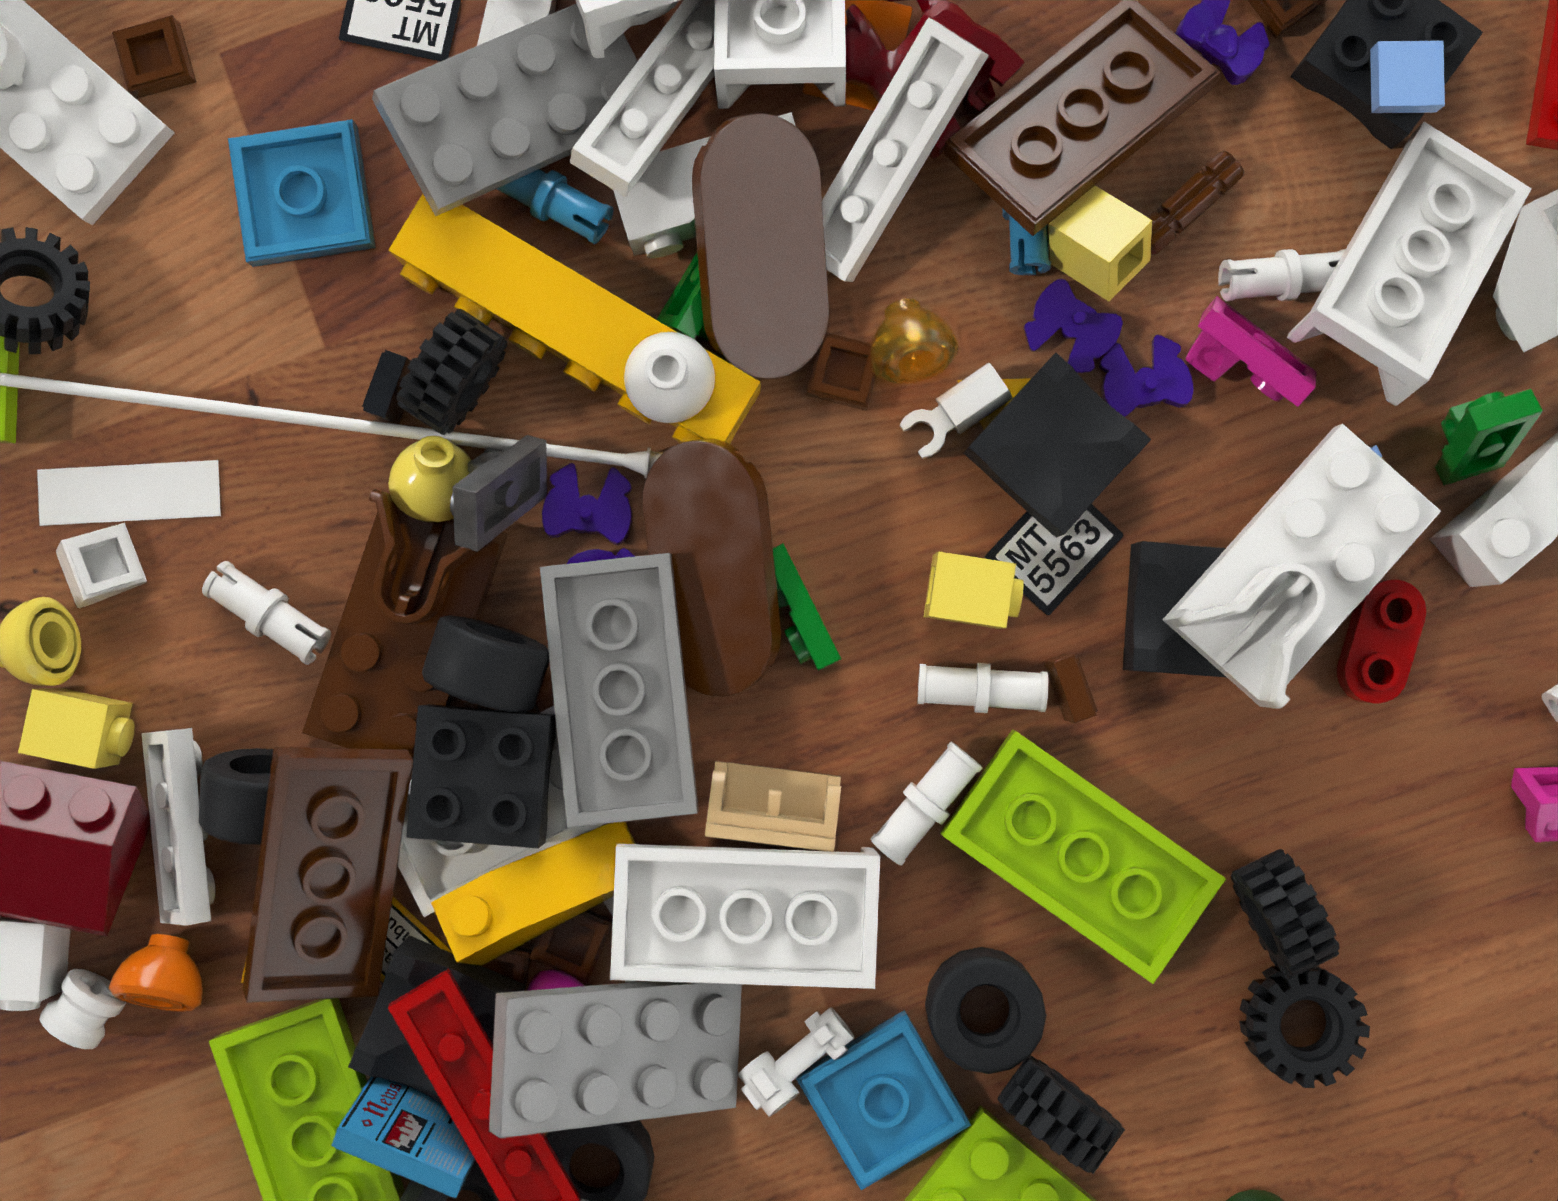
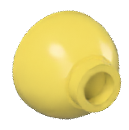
(425, 478)
(40, 642)

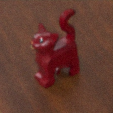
(874, 66)

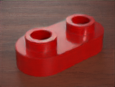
(1375, 637)

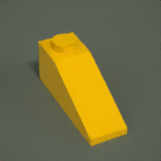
(530, 895)

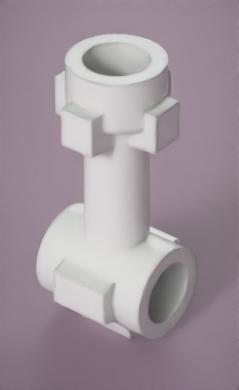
(770, 1081)

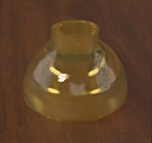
(911, 344)

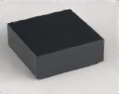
(382, 393)

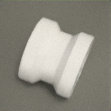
(81, 1009)

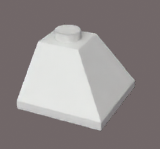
(1529, 276)

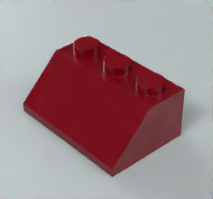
(67, 846)

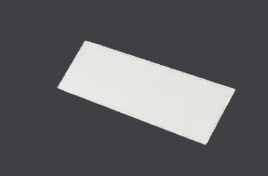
(129, 492)

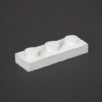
(181, 873)

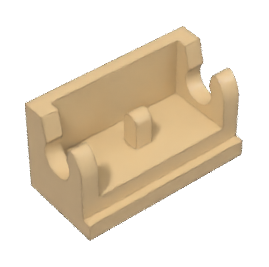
(773, 806)

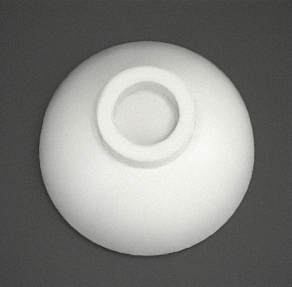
(669, 377)

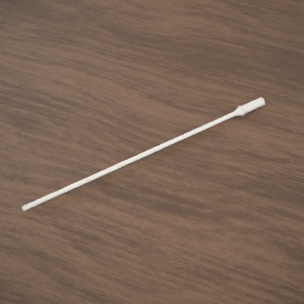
(637, 461)

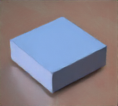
(1407, 76)

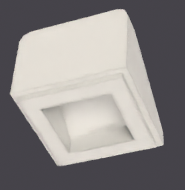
(100, 564)

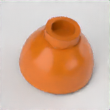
(159, 976)

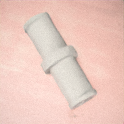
(1278, 276)
(266, 612)
(983, 687)
(926, 803)

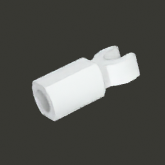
(960, 407)

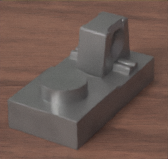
(498, 491)

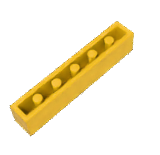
(552, 310)

